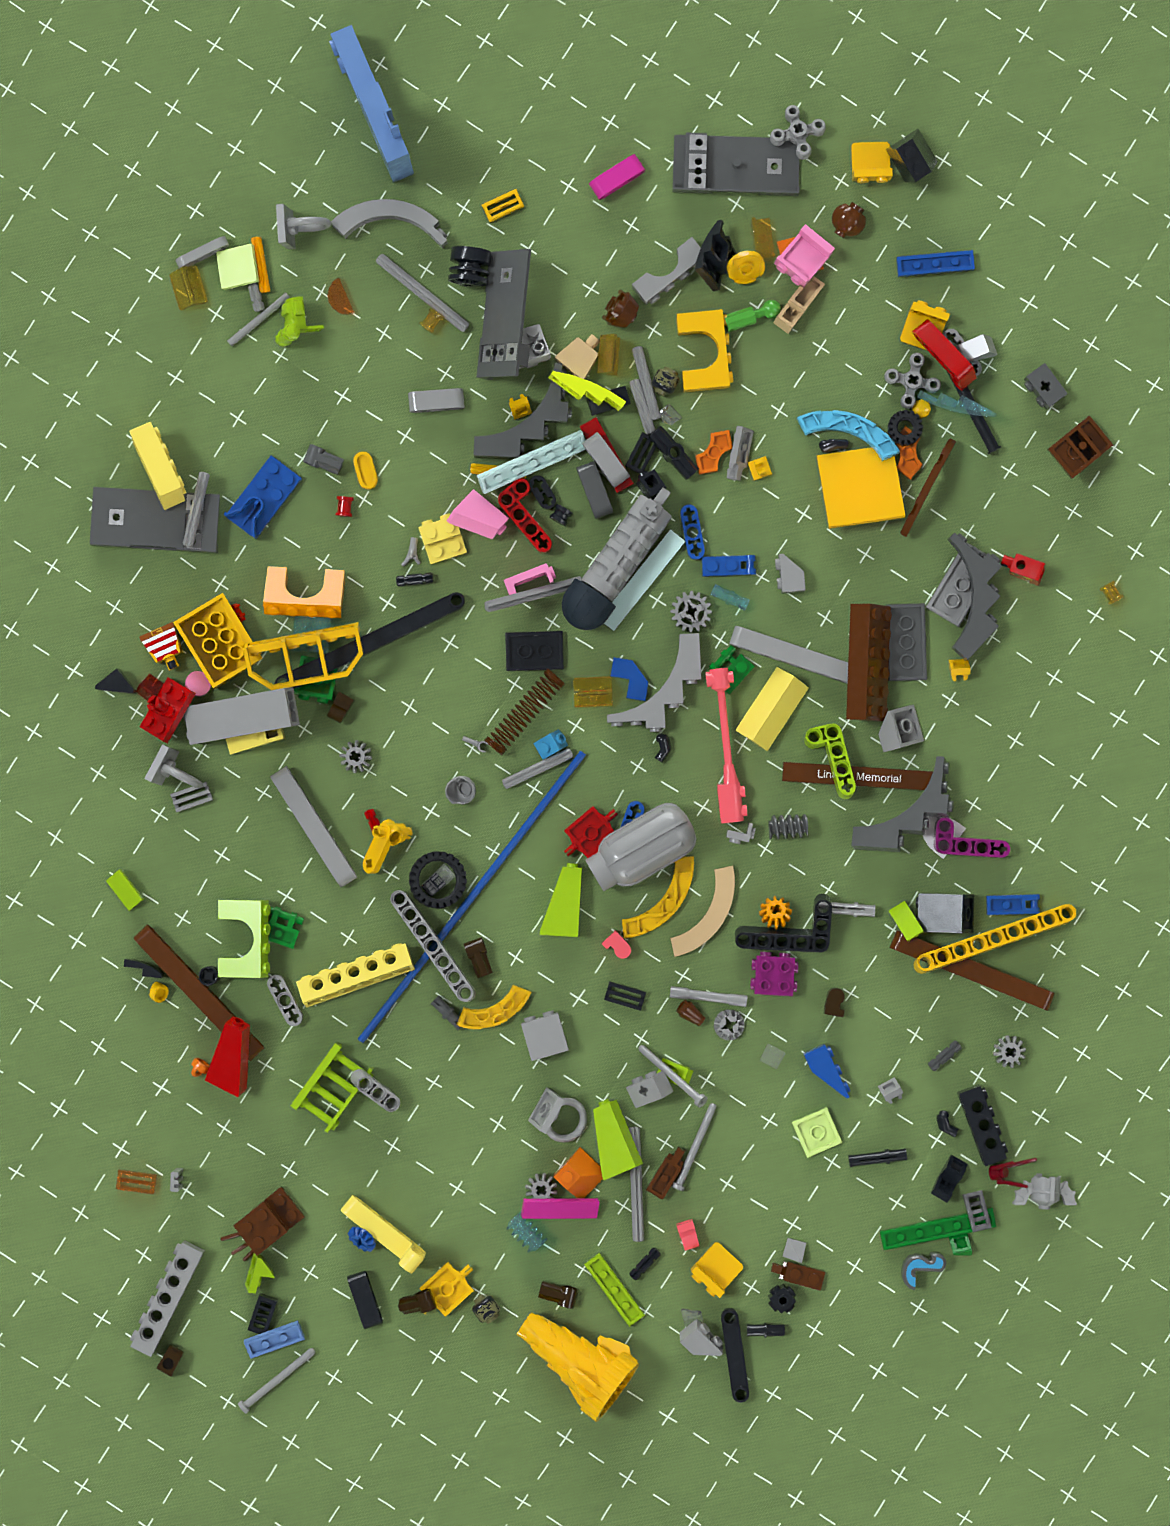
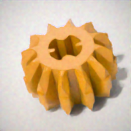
(771, 907)

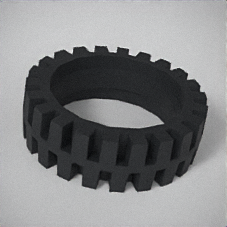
(458, 869)

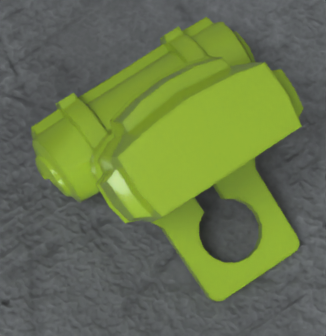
(295, 322)

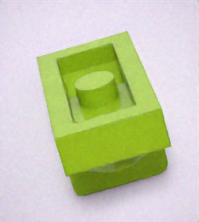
(681, 1070)
(258, 1269)

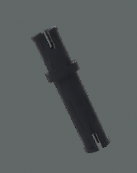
(878, 1157)

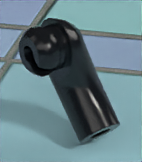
(832, 444)
(665, 747)

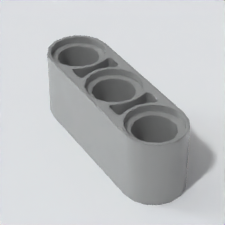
(436, 400)
(605, 459)
(382, 1094)

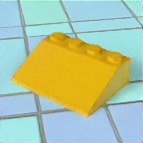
(216, 640)

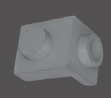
(737, 837)

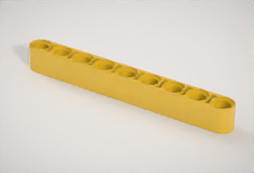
(1003, 935)

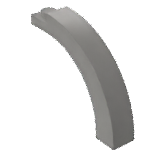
(383, 209)

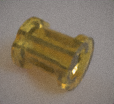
(431, 320)
(1111, 592)

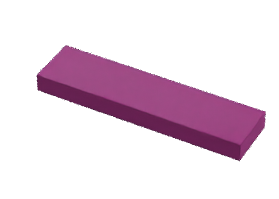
(560, 1208)

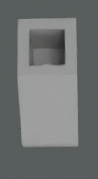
(791, 575)
(700, 1340)

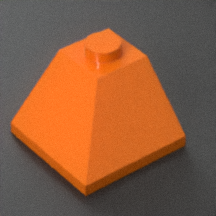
(579, 1174)

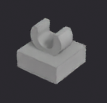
(890, 1090)

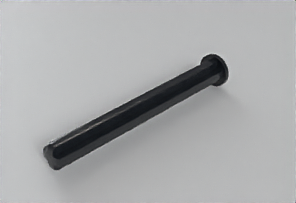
(980, 424)

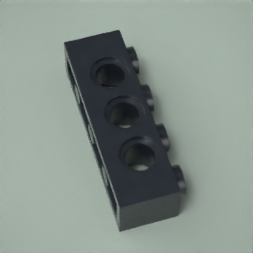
(999, 1150)

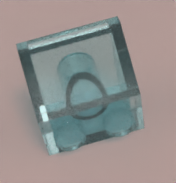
(306, 624)

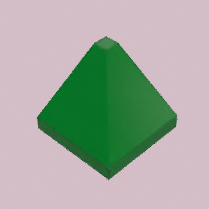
(960, 1245)

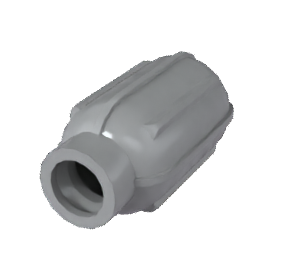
(643, 847)

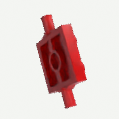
(589, 832)

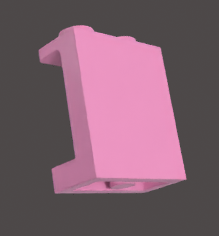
(804, 256)
(529, 575)

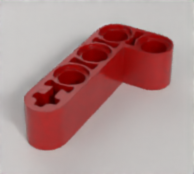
(946, 354)
(527, 519)

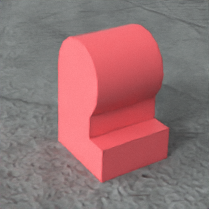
(620, 946)
(688, 1234)

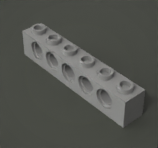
(149, 1344)

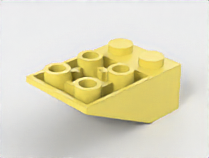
(250, 741)

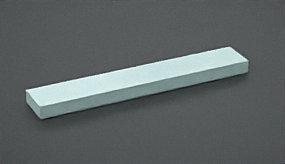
(531, 462)
(644, 578)

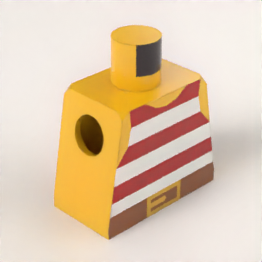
(163, 645)

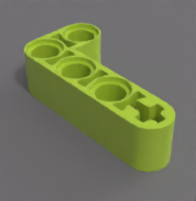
(834, 761)

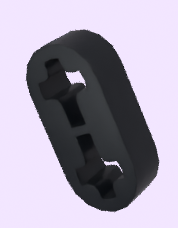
(546, 489)

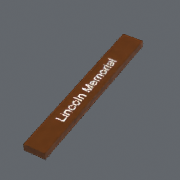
(862, 776)

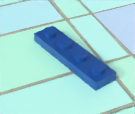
(935, 263)

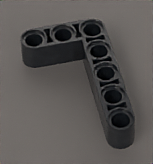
(791, 934)

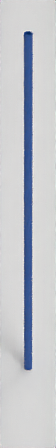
(473, 894)

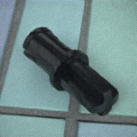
(766, 1330)

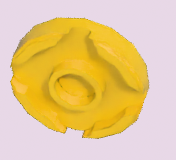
(745, 267)

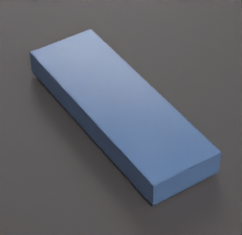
(274, 1339)

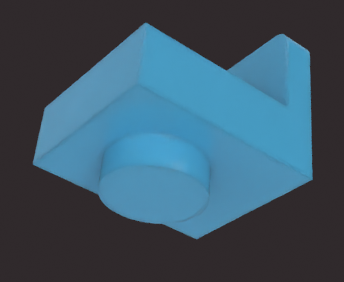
(550, 744)

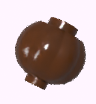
(848, 220)

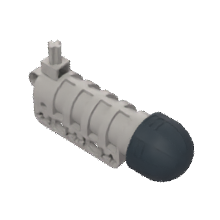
(587, 601)

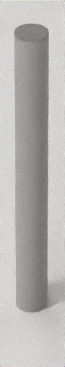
(257, 320)

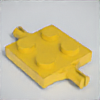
(449, 1287)

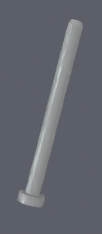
(700, 1099)
(694, 1148)
(244, 1405)

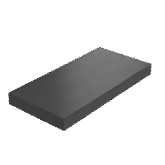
(907, 642)

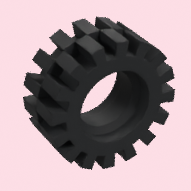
(908, 416)

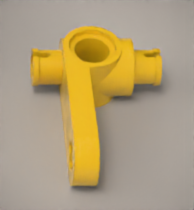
(386, 835)

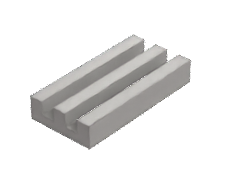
(176, 802)
(175, 1180)

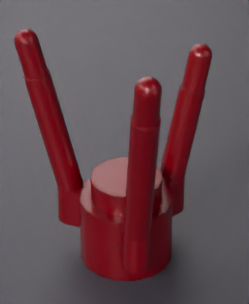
(1001, 1171)

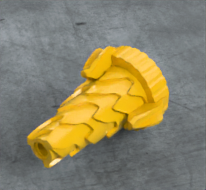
(590, 1371)

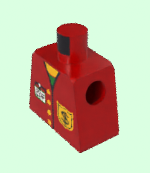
(1031, 573)

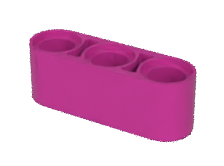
(617, 177)

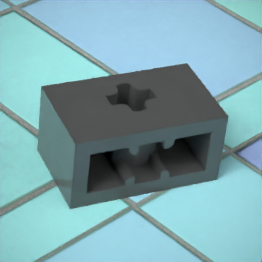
(1040, 377)

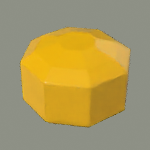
(921, 408)

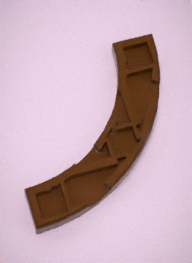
(927, 487)

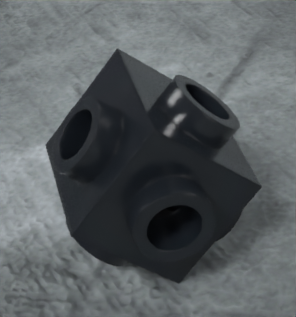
(778, 1292)

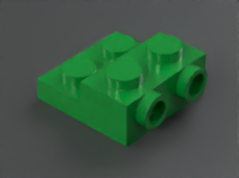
(322, 690)

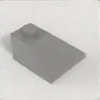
(900, 729)

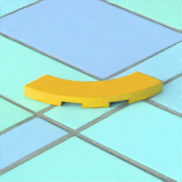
(497, 1013)

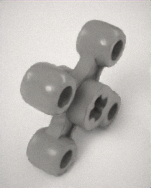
(792, 115)
(914, 372)

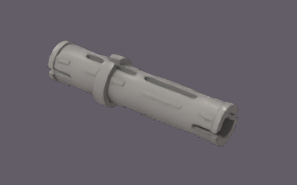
(858, 909)

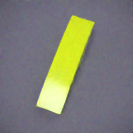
(578, 387)

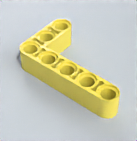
(384, 1232)

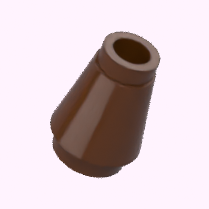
(690, 1013)

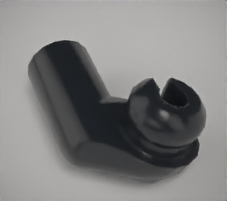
(944, 1125)

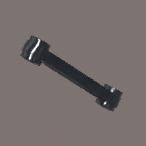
(735, 1355)

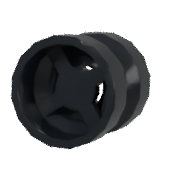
(209, 975)

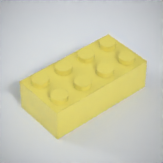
(158, 465)

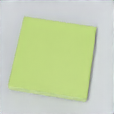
(237, 266)
(816, 1132)

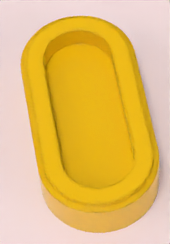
(365, 470)

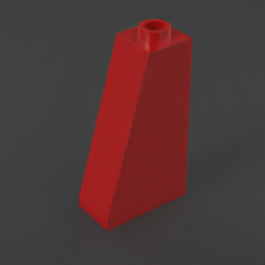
(230, 1060)

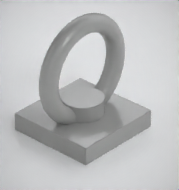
(289, 225)
(164, 766)
(548, 1111)

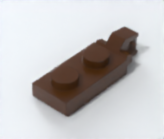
(666, 1174)
(799, 1274)

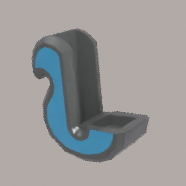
(918, 1262)

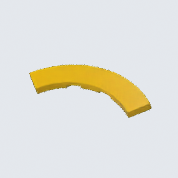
(667, 905)

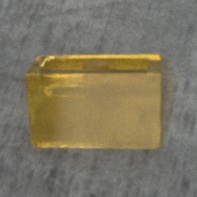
(762, 237)
(188, 287)
(608, 354)
(593, 691)

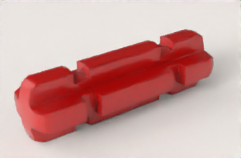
(373, 821)

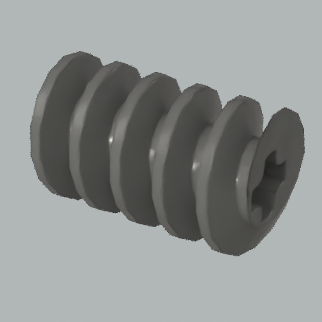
(788, 826)

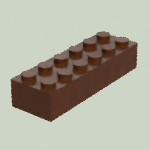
(868, 662)

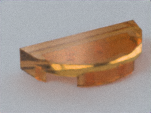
(338, 298)

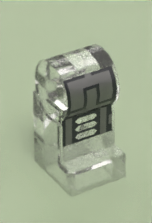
(438, 880)

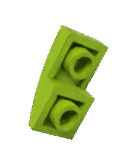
(906, 921)

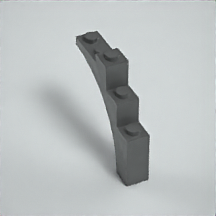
(508, 443)
(983, 596)
(932, 803)

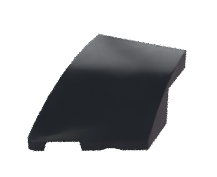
(714, 256)

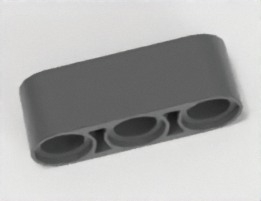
(594, 490)

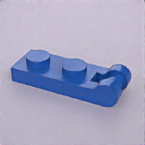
(728, 565)
(1012, 904)

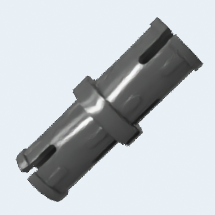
(447, 1011)

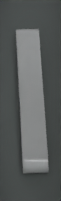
(790, 654)
(313, 826)
(424, 941)

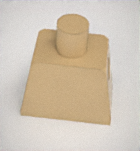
(579, 356)

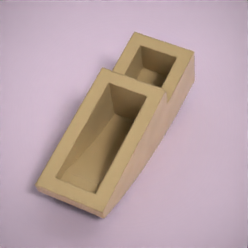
(798, 304)

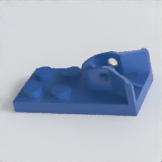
(263, 497)

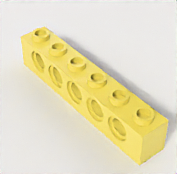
(365, 978)

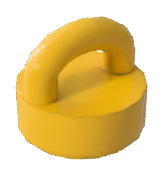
(158, 992)

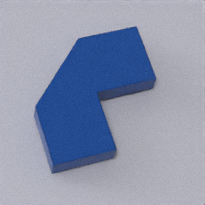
(637, 682)

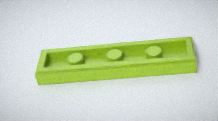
(614, 1289)

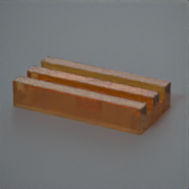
(136, 1189)

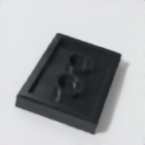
(534, 651)

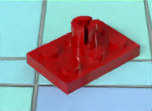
(167, 709)

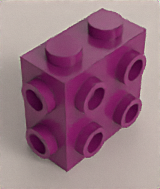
(774, 974)

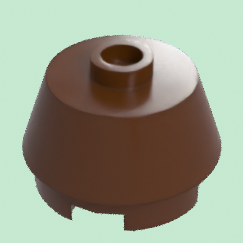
(621, 310)

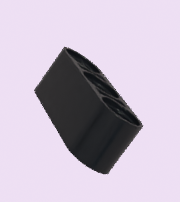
(365, 1299)

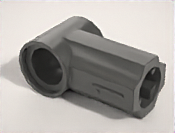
(320, 458)

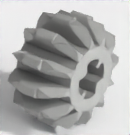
(354, 763)
(1007, 1058)
(540, 1182)

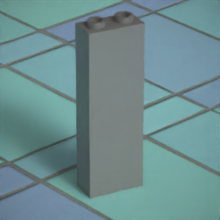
(241, 716)

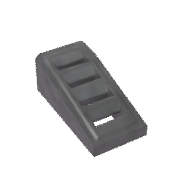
(966, 1197)

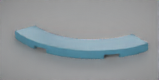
(851, 424)

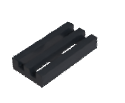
(634, 468)
(640, 1000)

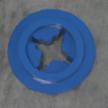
(362, 1239)

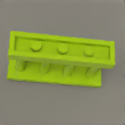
(314, 1086)

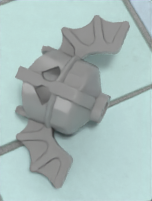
(1045, 1192)

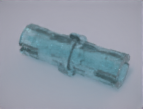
(730, 597)

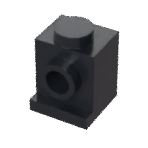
(650, 478)

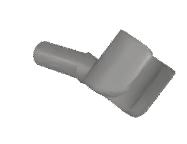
(474, 743)

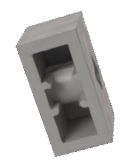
(649, 1089)

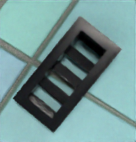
(268, 1300)

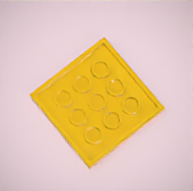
(859, 487)

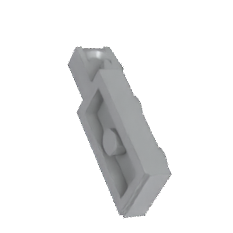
(740, 452)

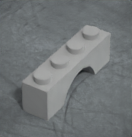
(650, 287)

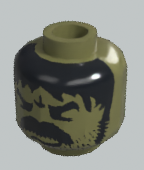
(665, 381)
(486, 1308)

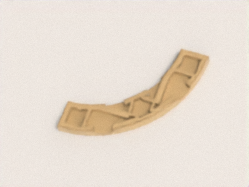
(713, 918)

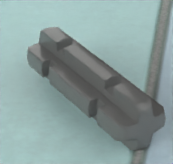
(944, 1056)

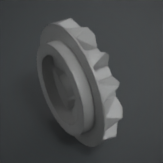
(720, 1021)

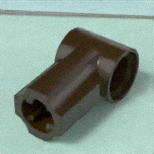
(477, 953)
(562, 1295)
(420, 1301)

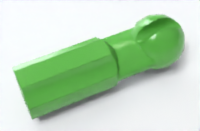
(749, 316)

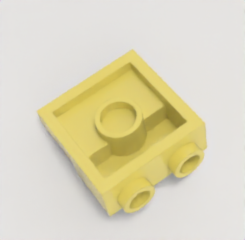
(441, 539)

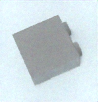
(544, 1035)

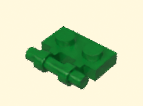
(739, 666)
(284, 934)

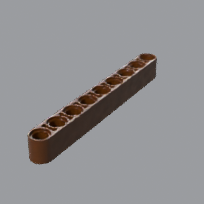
(978, 973)
(189, 983)

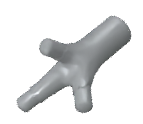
(412, 553)

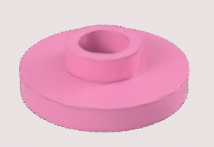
(197, 683)

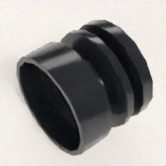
(469, 262)

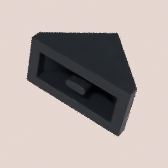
(116, 682)

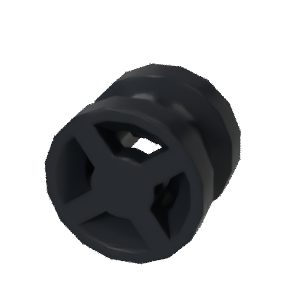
(561, 515)

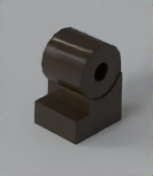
(340, 707)
(832, 1004)
(170, 1360)

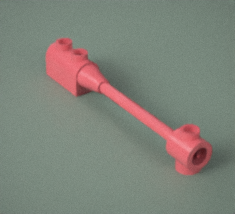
(729, 792)

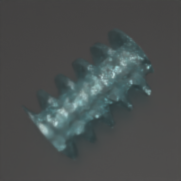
(526, 1233)

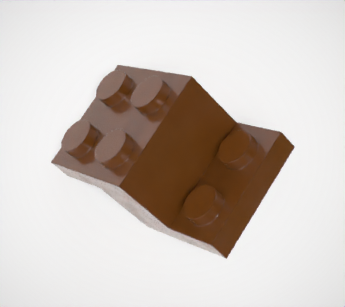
(1080, 447)
(269, 1221)

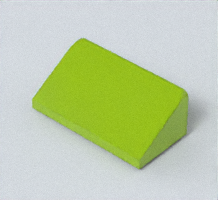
(124, 889)

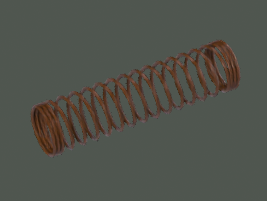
(552, 678)

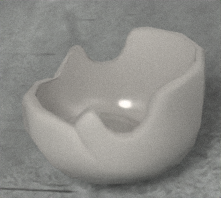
(460, 790)

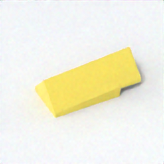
(772, 708)

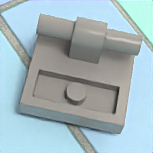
(539, 349)

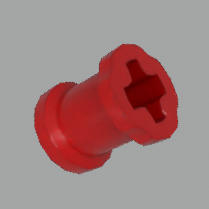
(344, 506)

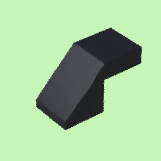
(949, 1178)

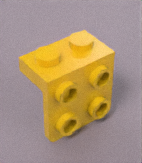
(870, 162)
(918, 314)
(716, 1269)

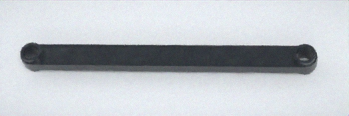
(378, 638)

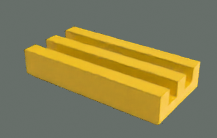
(488, 212)

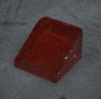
(149, 687)

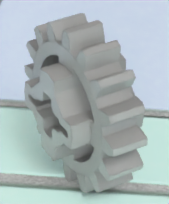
(699, 608)

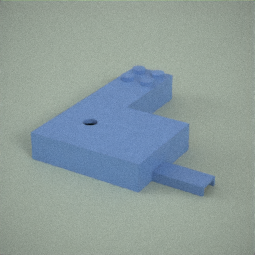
(372, 102)

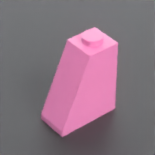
(478, 516)

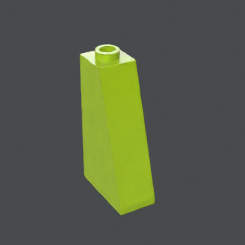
(564, 907)
(614, 1140)

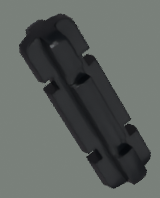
(414, 579)
(644, 1264)

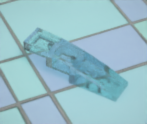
(963, 406)

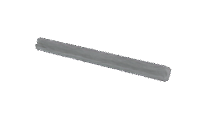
(422, 292)
(528, 595)
(636, 1192)

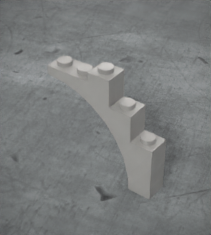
(652, 711)

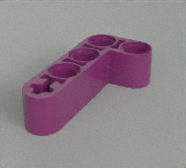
(971, 843)

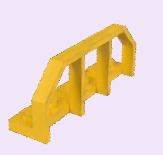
(294, 641)

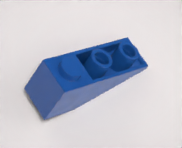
(821, 1064)

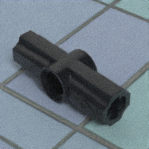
(664, 443)

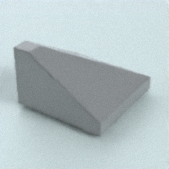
(794, 1250)

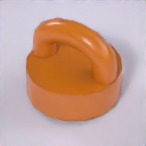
(200, 1065)

